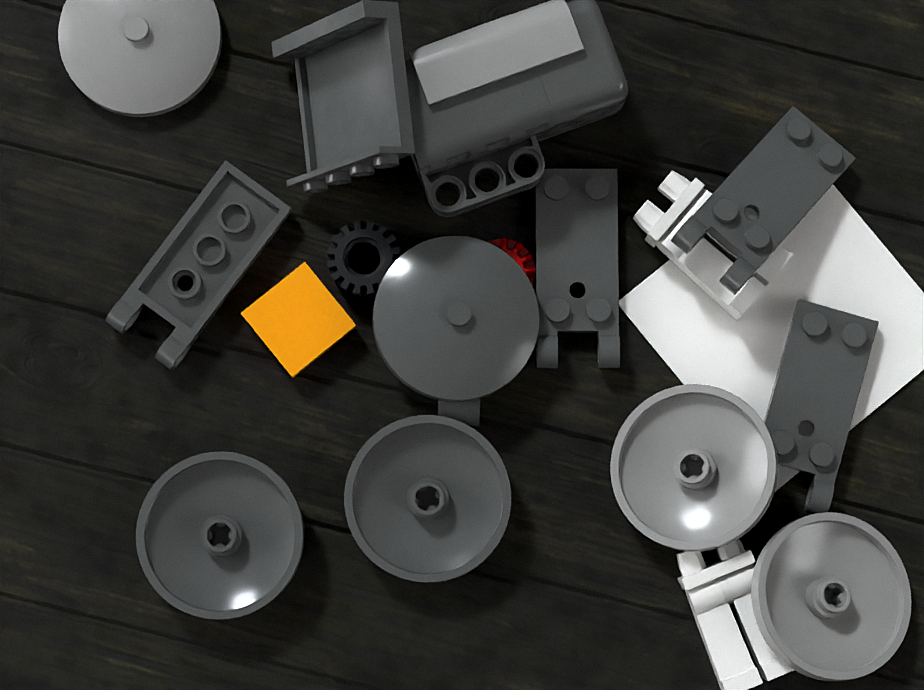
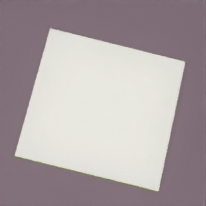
(832, 264)

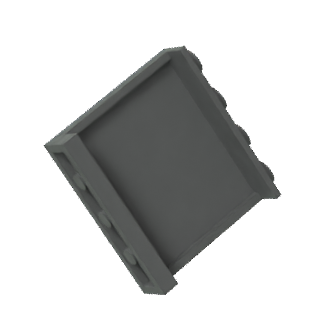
(350, 93)

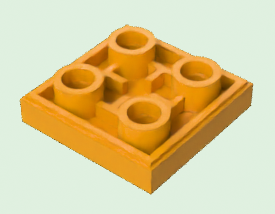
(298, 319)

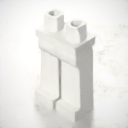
(708, 259)
(710, 593)

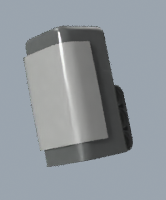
(501, 89)

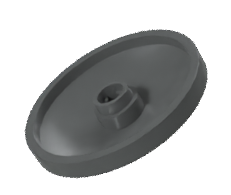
(455, 318)
(427, 498)
(220, 535)

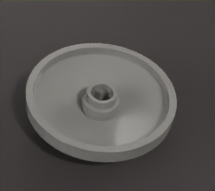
(140, 53)
(694, 467)
(831, 596)

